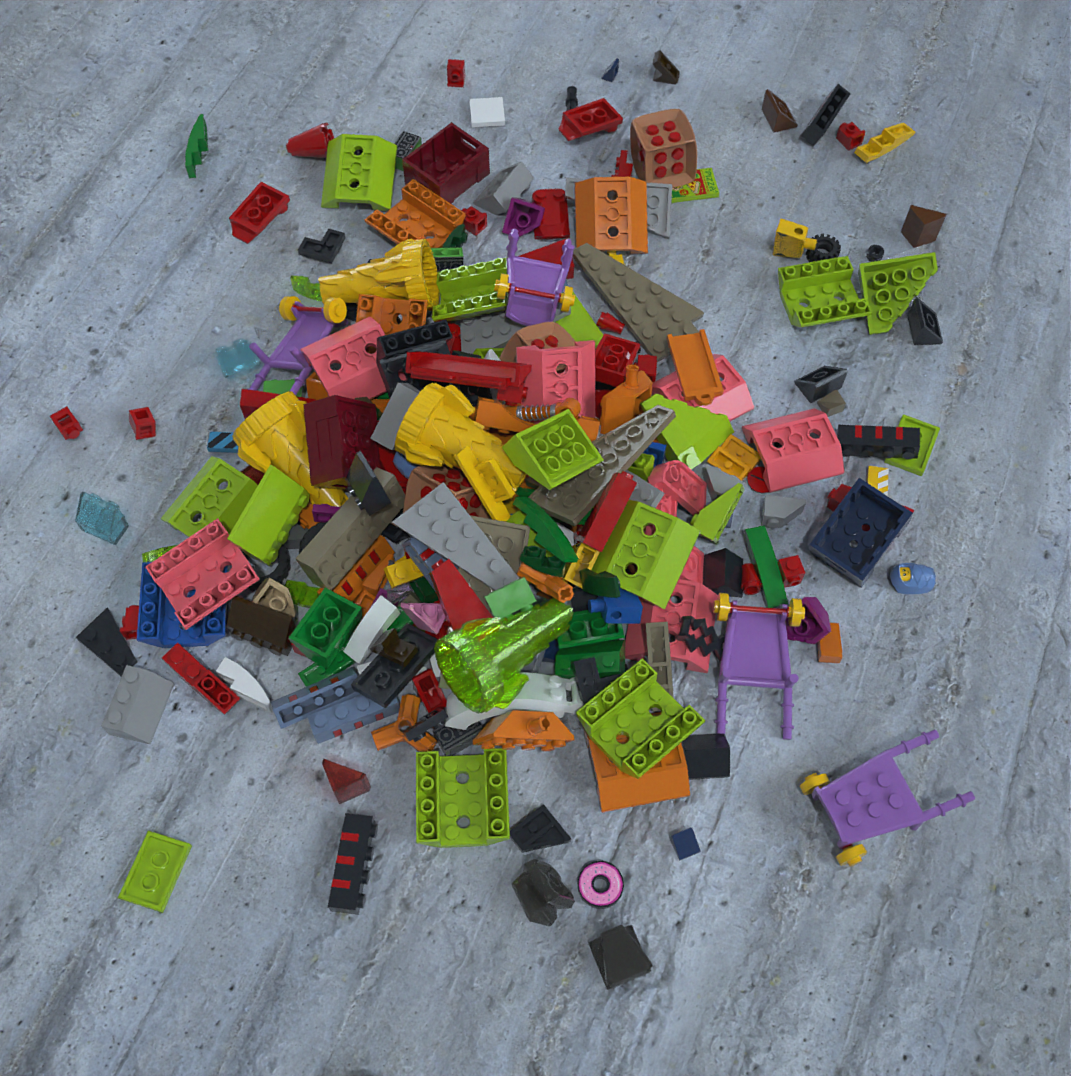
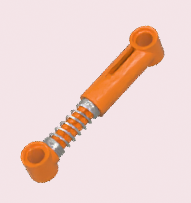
(542, 412)

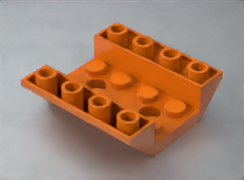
(425, 213)
(598, 214)
(387, 310)
(619, 790)

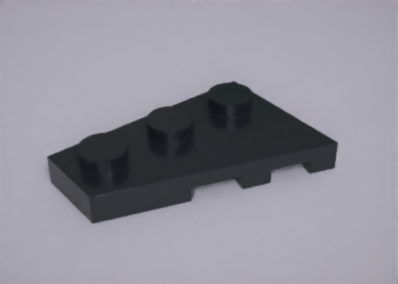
(107, 642)

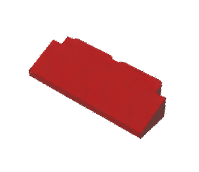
(466, 370)

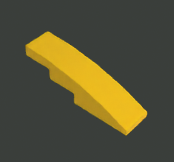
(884, 143)

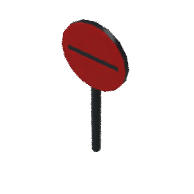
(755, 478)

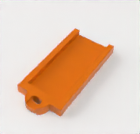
(695, 367)

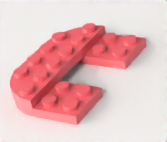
(687, 489)

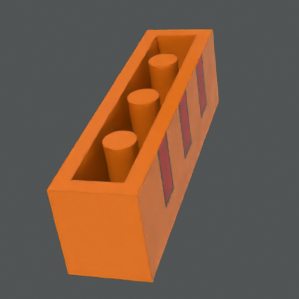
(351, 583)

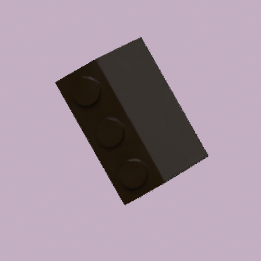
(260, 626)

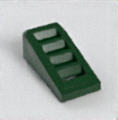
(424, 590)

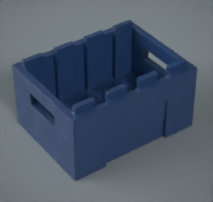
(860, 507)

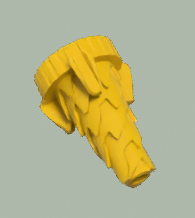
(403, 274)
(440, 427)
(278, 437)

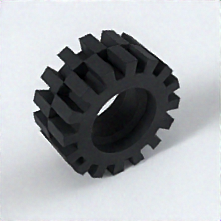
(824, 243)

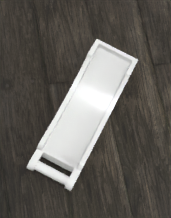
(539, 694)

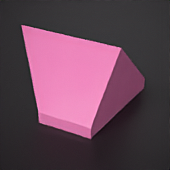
(425, 615)

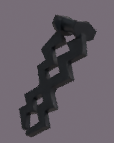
(693, 643)

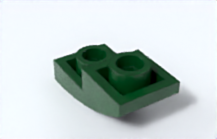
(456, 238)
(536, 559)
(600, 584)

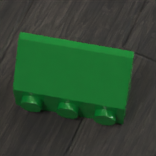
(326, 627)
(588, 629)
(607, 654)

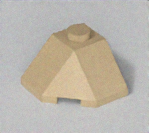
(275, 597)

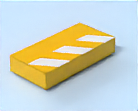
(878, 478)

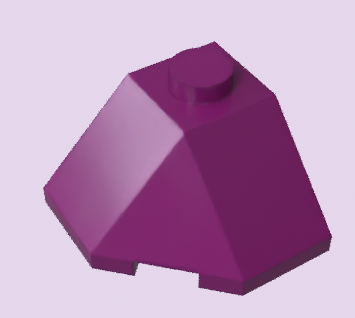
(522, 216)
(815, 624)

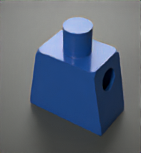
(624, 609)

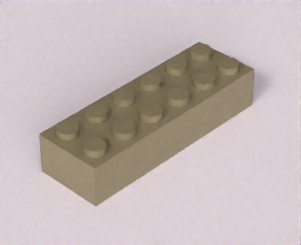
(348, 535)

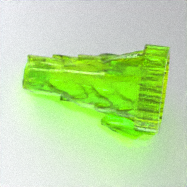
(486, 654)

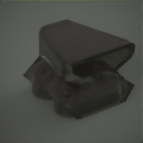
(541, 892)
(619, 956)

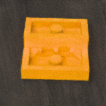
(735, 457)

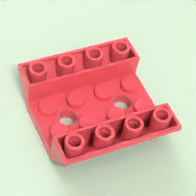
(358, 370)
(550, 387)
(735, 398)
(801, 456)
(199, 566)
(696, 602)

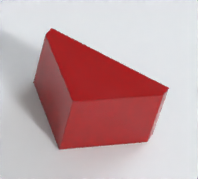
(427, 689)

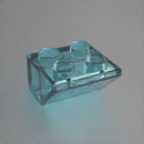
(235, 357)
(100, 518)

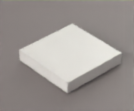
(487, 112)

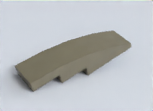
(659, 654)

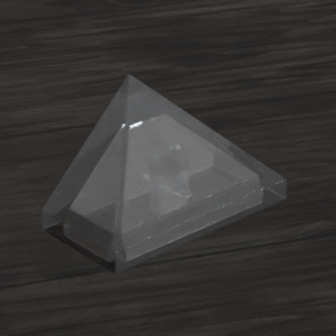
(397, 593)

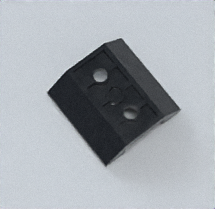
(393, 351)

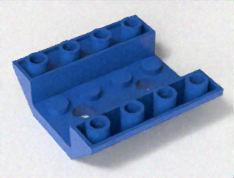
(161, 626)

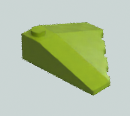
(892, 285)
(692, 432)

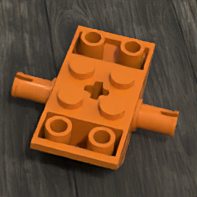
(624, 401)
(524, 730)

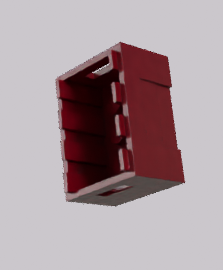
(448, 163)
(334, 434)

